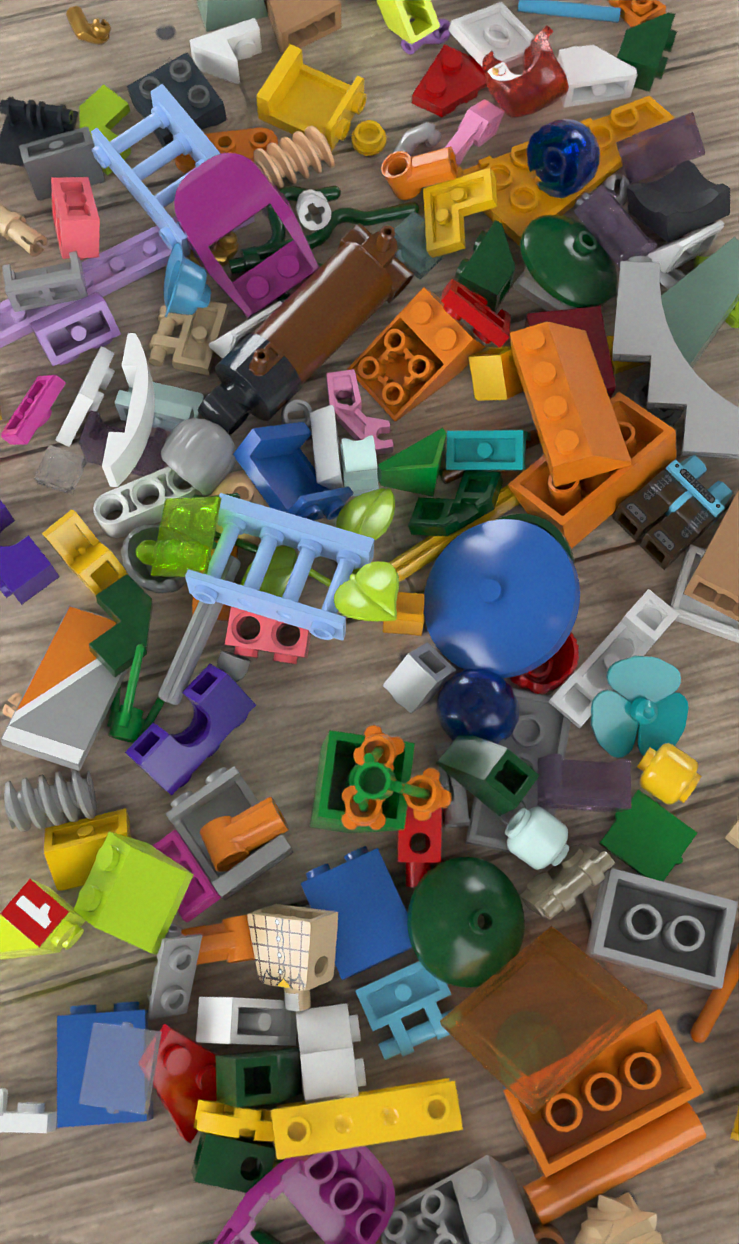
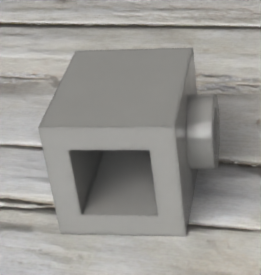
(418, 677)

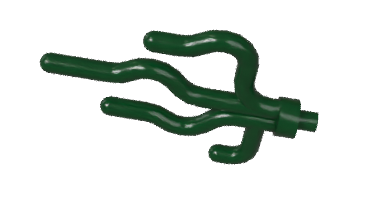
(254, 255)

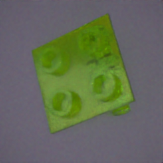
(183, 537)

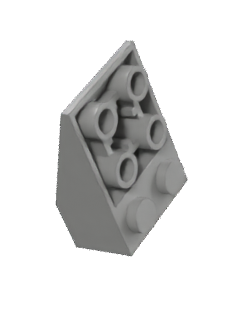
(466, 1208)

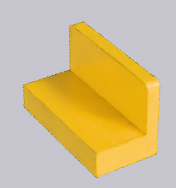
(74, 846)

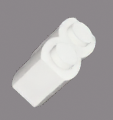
(328, 1053)

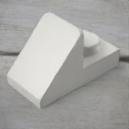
(220, 50)

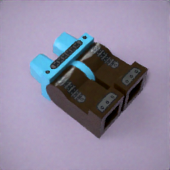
(683, 500)

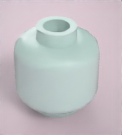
(537, 837)

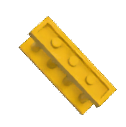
(366, 1119)

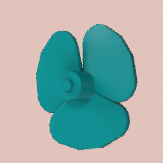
(645, 699)

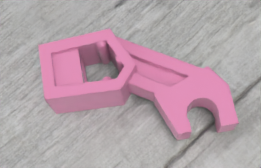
(476, 128)
(344, 386)

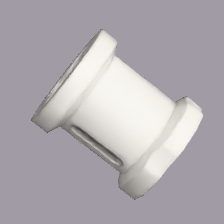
(306, 218)

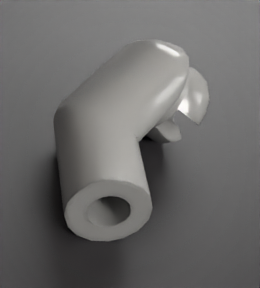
(422, 133)

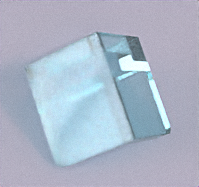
(412, 246)

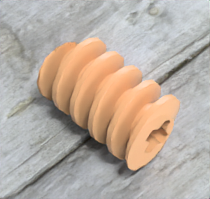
(294, 156)

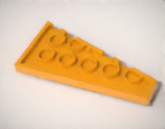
(516, 187)

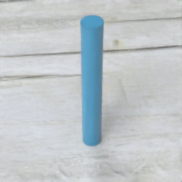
(569, 9)

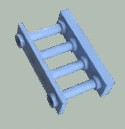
(186, 140)
(279, 529)

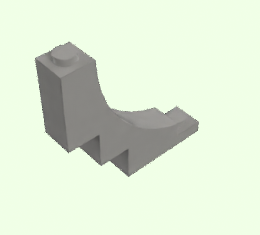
(645, 337)

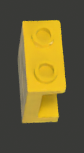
(305, 97)

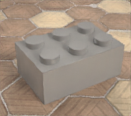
(662, 929)

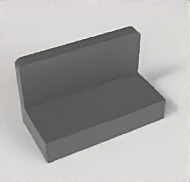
(60, 156)

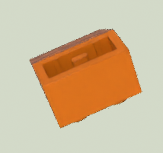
(415, 355)

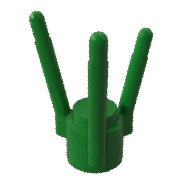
(125, 720)

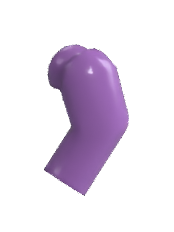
(436, 37)

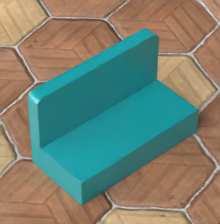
(486, 450)

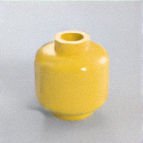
(668, 773)

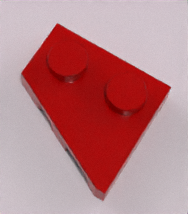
(449, 82)
(470, 306)
(182, 1077)

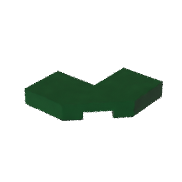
(445, 516)
(132, 612)

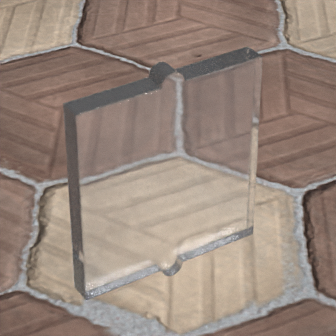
(120, 1068)

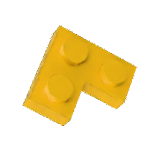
(448, 205)

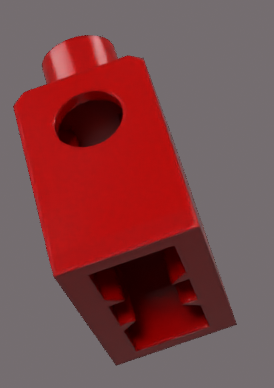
(420, 861)

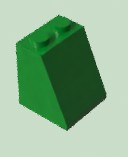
(338, 771)

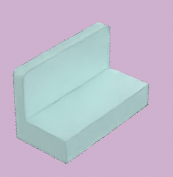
(171, 405)

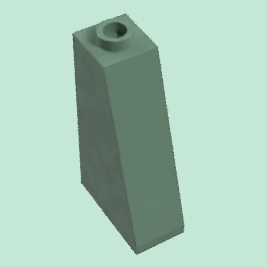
(703, 301)

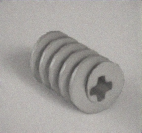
(50, 801)

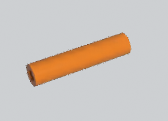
(614, 1163)

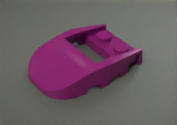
(221, 198)
(337, 1192)

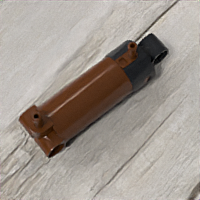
(307, 329)

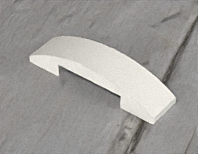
(126, 448)
(631, 637)

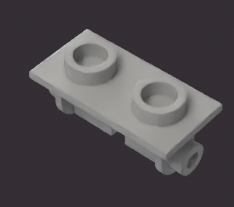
(173, 974)

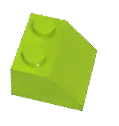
(133, 892)

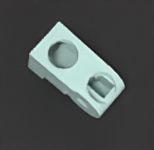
(359, 465)

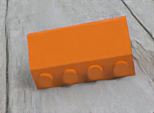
(568, 402)
(587, 503)
(615, 1094)

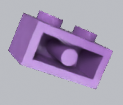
(75, 329)

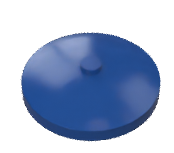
(502, 598)

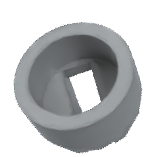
(620, 181)
(294, 406)
(233, 665)

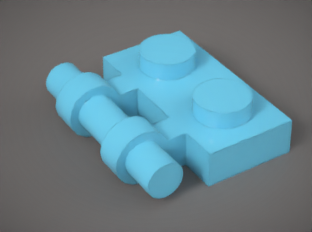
(399, 996)

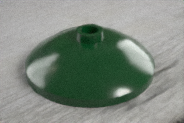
(568, 261)
(446, 926)

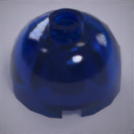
(563, 157)
(478, 705)

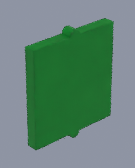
(648, 838)

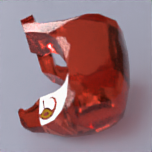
(539, 85)

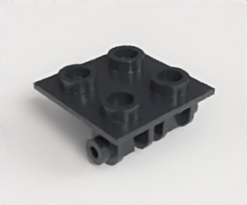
(30, 123)

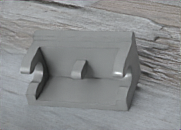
(45, 285)

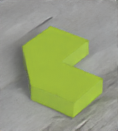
(104, 111)

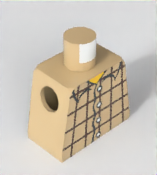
(294, 949)

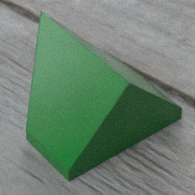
(415, 467)

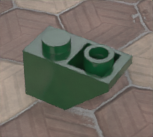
(644, 49)
(490, 267)
(488, 772)
(258, 1077)

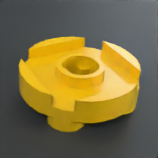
(234, 1121)

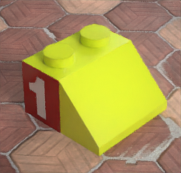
(38, 923)

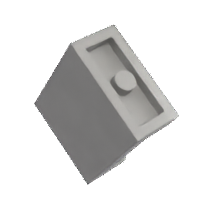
(224, 796)

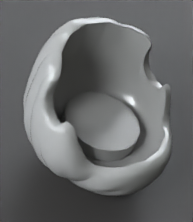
(200, 453)

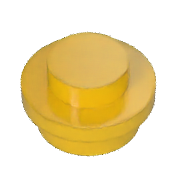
(368, 138)

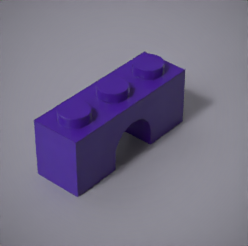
(22, 565)
(217, 708)

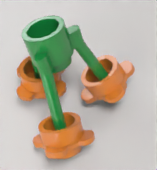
(377, 781)

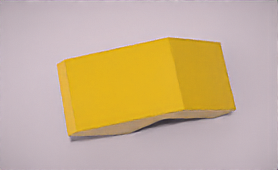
(84, 553)

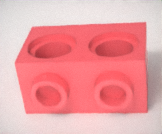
(75, 217)
(267, 639)

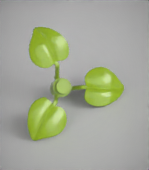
(371, 589)

